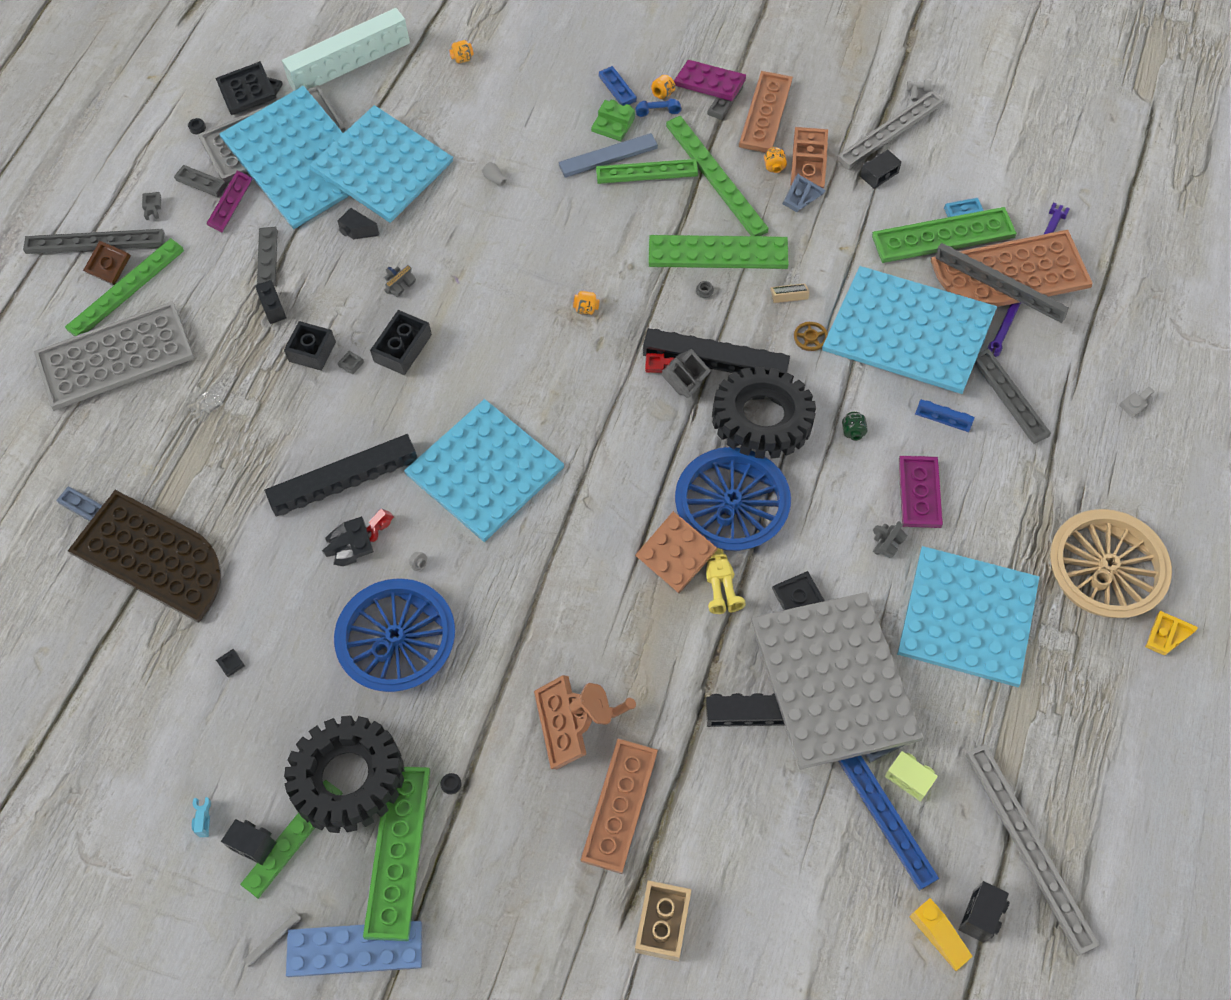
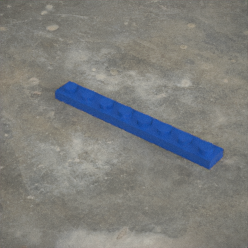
(889, 822)

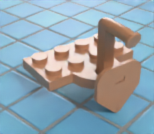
(569, 715)

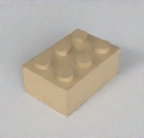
(663, 921)

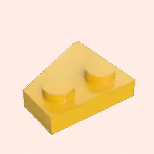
(1168, 633)

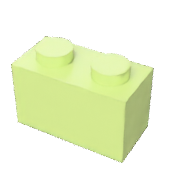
(911, 775)

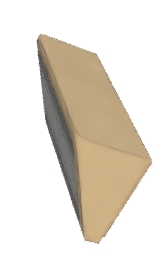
(789, 293)

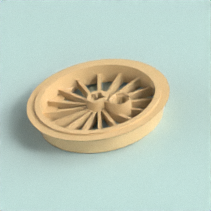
(1127, 530)

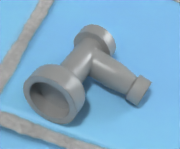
(914, 86)

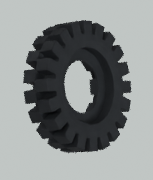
(738, 430)
(307, 767)

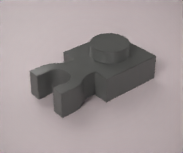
(151, 203)

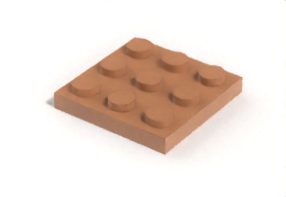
(676, 552)

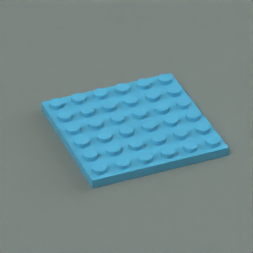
(381, 163)
(484, 469)
(969, 616)

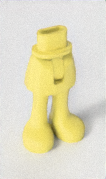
(717, 572)

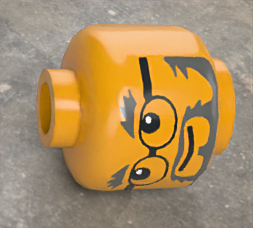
(461, 51)
(663, 87)
(775, 160)
(585, 302)

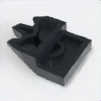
(348, 542)

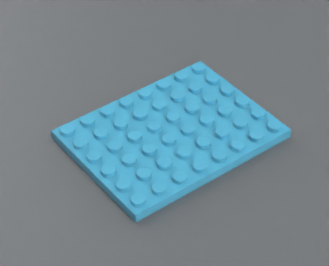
(278, 151)
(910, 329)

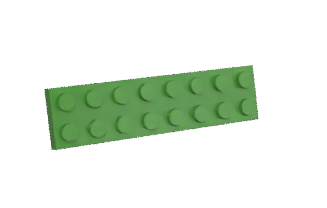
(953, 231)
(718, 251)
(397, 860)

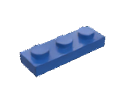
(617, 86)
(944, 415)

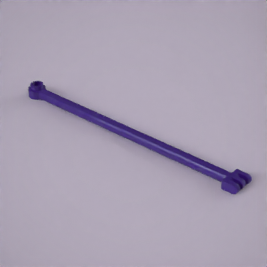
(1056, 214)

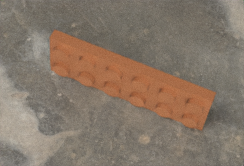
(765, 111)
(619, 806)

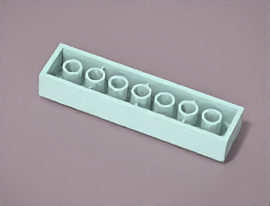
(347, 50)

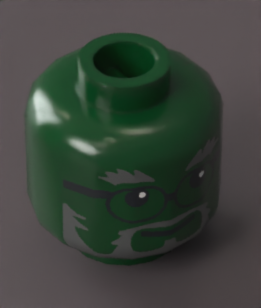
(854, 425)

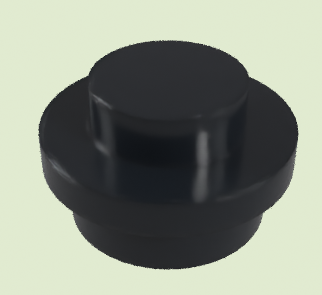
(451, 783)

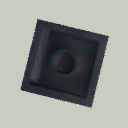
(310, 345)
(984, 912)

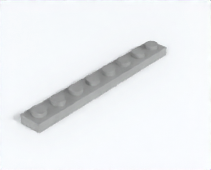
(890, 130)

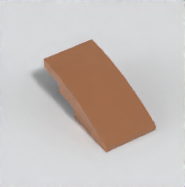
(810, 154)

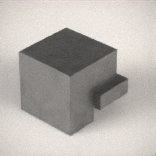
(685, 373)

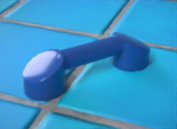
(643, 107)

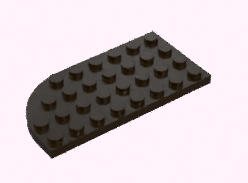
(151, 555)

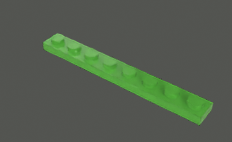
(125, 288)

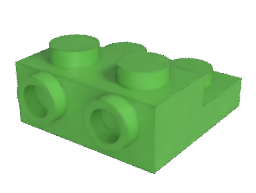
(613, 120)

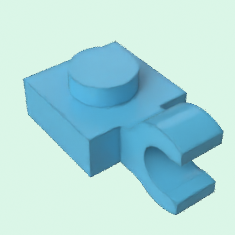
(201, 822)

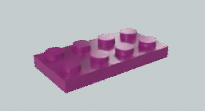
(710, 80)
(920, 492)

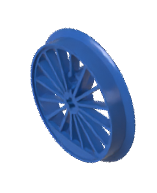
(757, 468)
(414, 593)

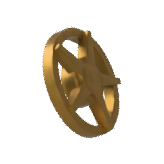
(810, 336)

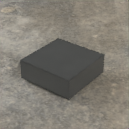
(350, 362)

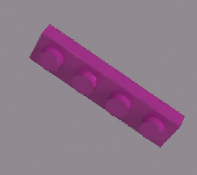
(229, 201)

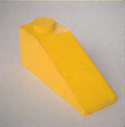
(941, 934)

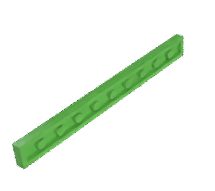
(717, 177)

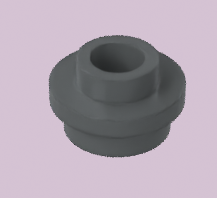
(704, 285)

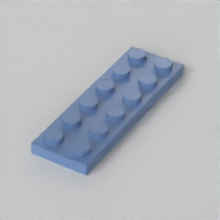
(346, 951)

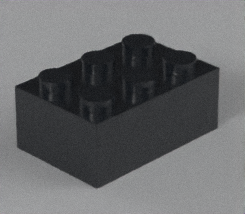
(401, 342)

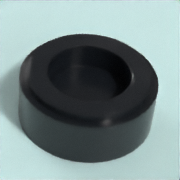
(196, 126)

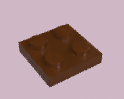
(107, 263)

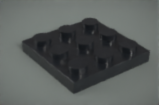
(245, 88)

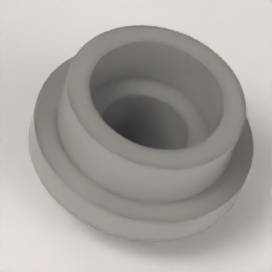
(418, 561)

